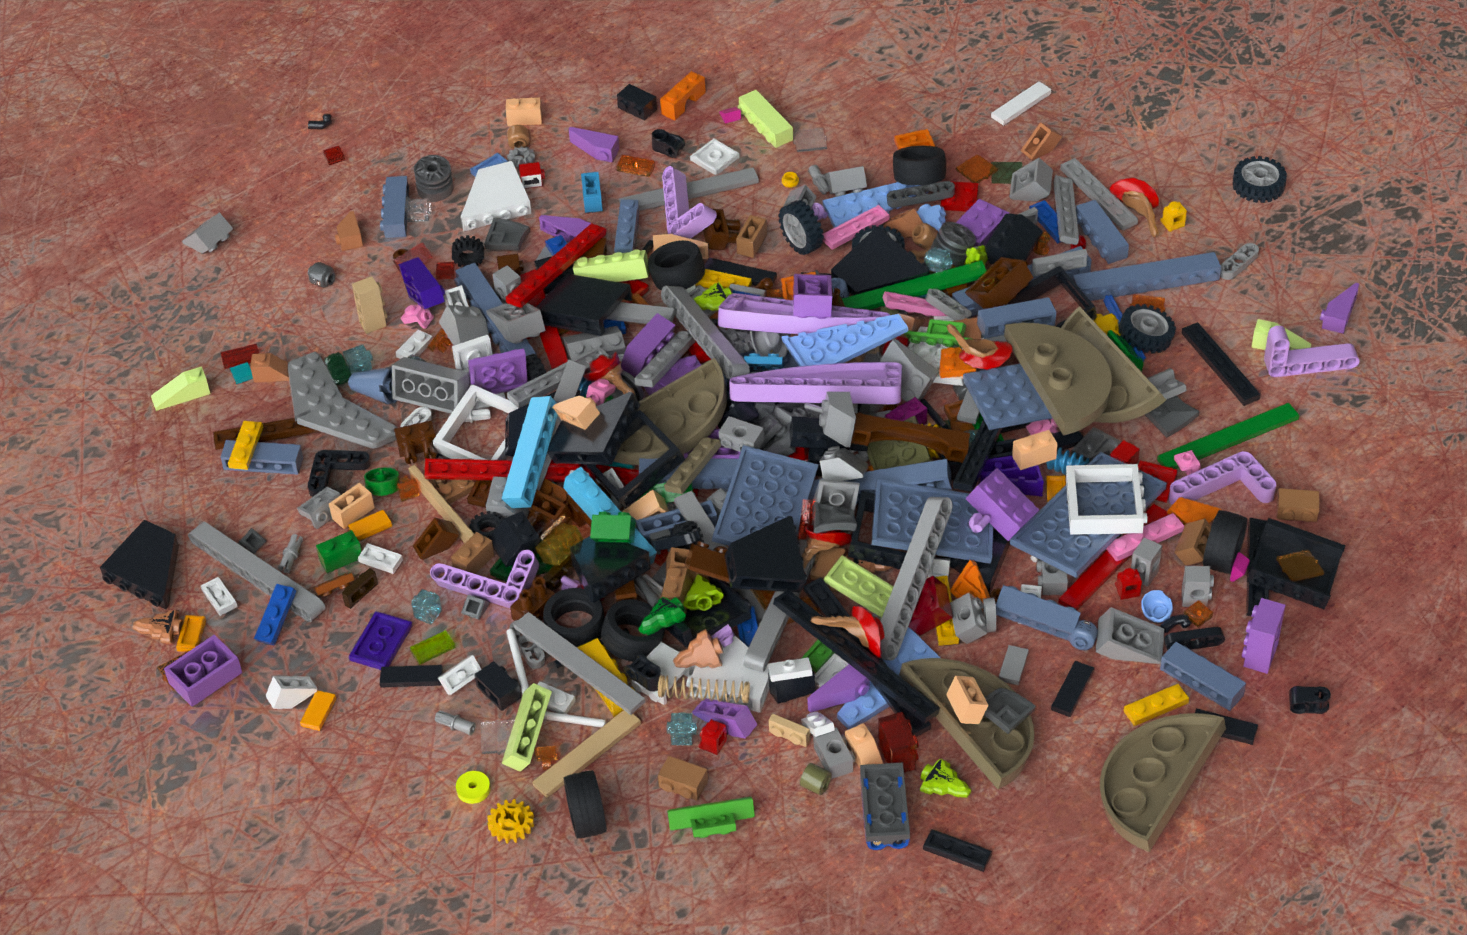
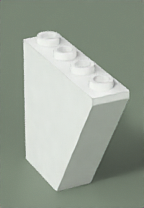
(495, 194)
(732, 669)

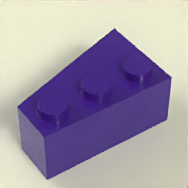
(421, 284)
(1028, 480)

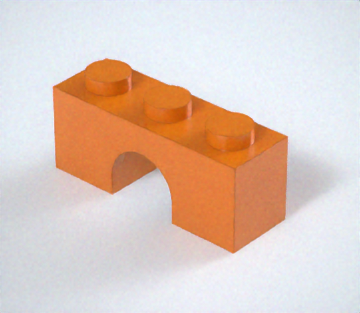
(674, 101)

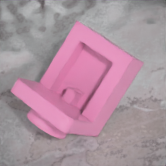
(416, 313)
(600, 390)
(1042, 425)
(1187, 462)

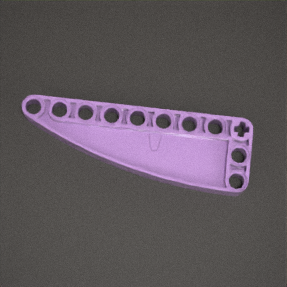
(776, 315)
(809, 384)

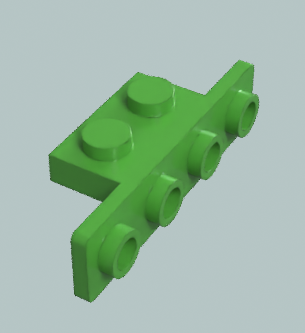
(937, 334)
(711, 817)

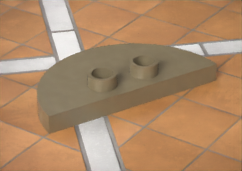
(1065, 372)
(1131, 391)
(682, 411)
(992, 749)
(1153, 771)

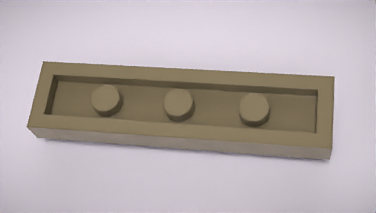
(692, 465)

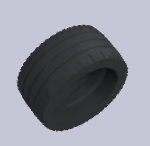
(919, 165)
(676, 265)
(1224, 541)
(574, 600)
(621, 643)
(585, 804)

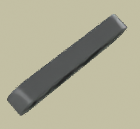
(895, 199)

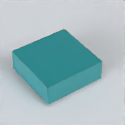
(241, 373)

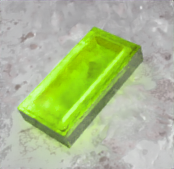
(432, 647)

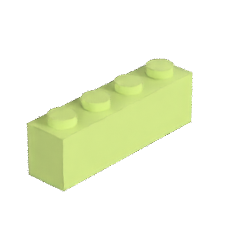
(765, 118)
(614, 267)
(526, 727)

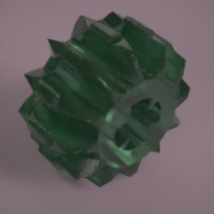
(337, 368)

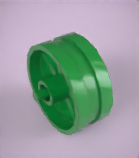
(382, 481)

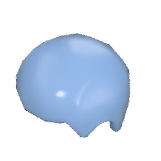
(1156, 606)

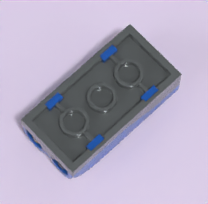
(884, 806)

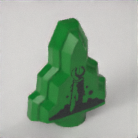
(663, 615)

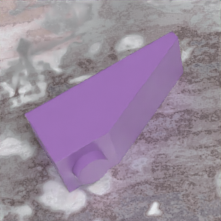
(596, 144)
(564, 226)
(1339, 310)
(840, 689)
(736, 717)

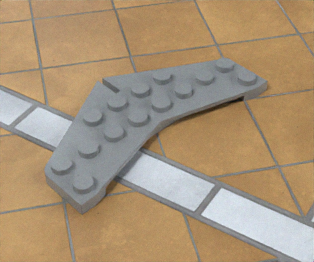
(323, 408)

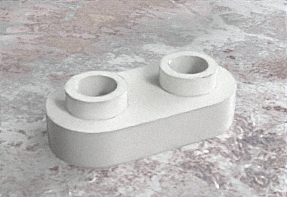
(419, 415)

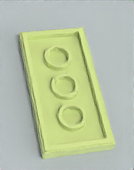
(859, 585)

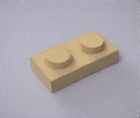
(789, 730)

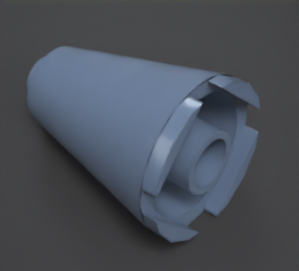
(373, 384)

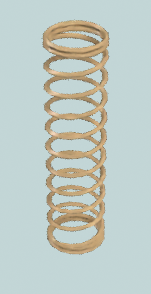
(663, 686)

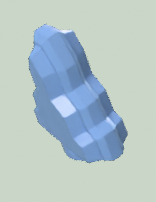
(932, 215)

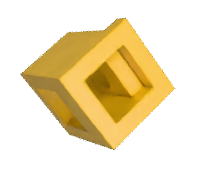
(1174, 211)

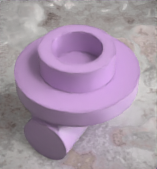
(819, 211)
(978, 522)
(569, 583)
(724, 635)

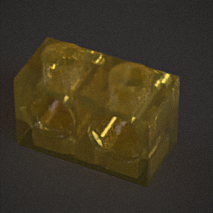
(557, 545)

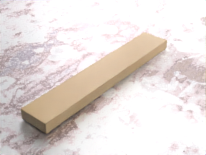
(440, 504)
(586, 752)

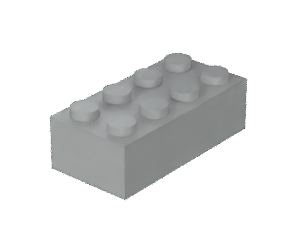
(428, 384)

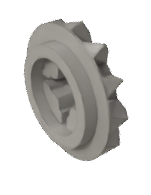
(528, 155)
(741, 347)

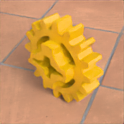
(510, 821)

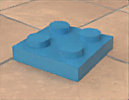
(771, 362)

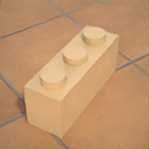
(369, 304)

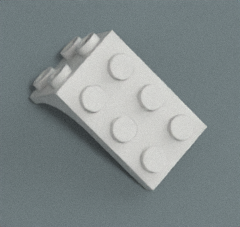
(469, 350)

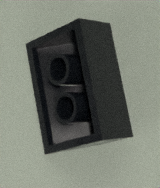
(1013, 238)

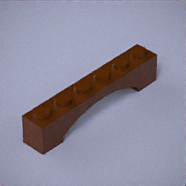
(945, 441)

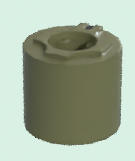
(815, 779)

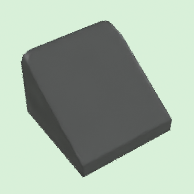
(252, 541)
(474, 607)

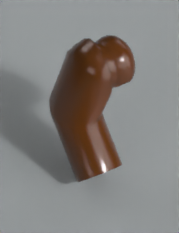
(765, 284)

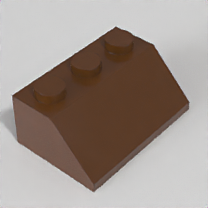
(1000, 283)
(707, 561)

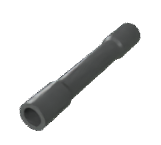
(647, 591)

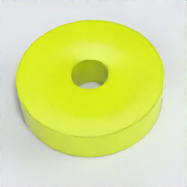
(476, 794)

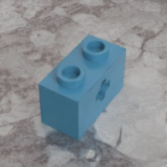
(591, 192)

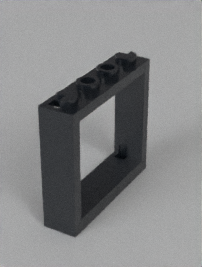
(1049, 281)
(651, 474)
(869, 552)

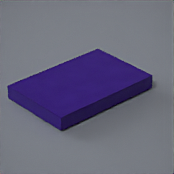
(380, 641)

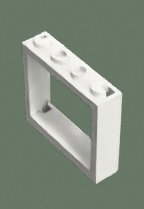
(442, 440)
(1105, 523)

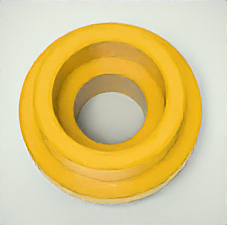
(790, 179)

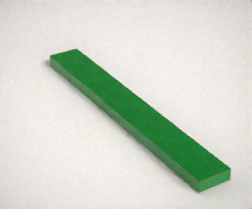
(918, 286)
(1233, 435)

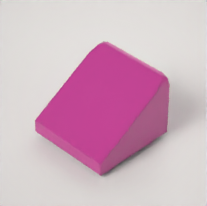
(730, 114)
(1239, 567)

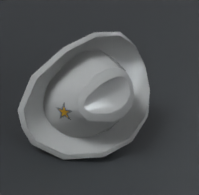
(768, 343)

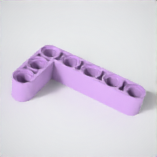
(678, 216)
(1286, 362)
(1223, 473)
(488, 585)

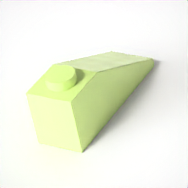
(1261, 333)
(183, 388)

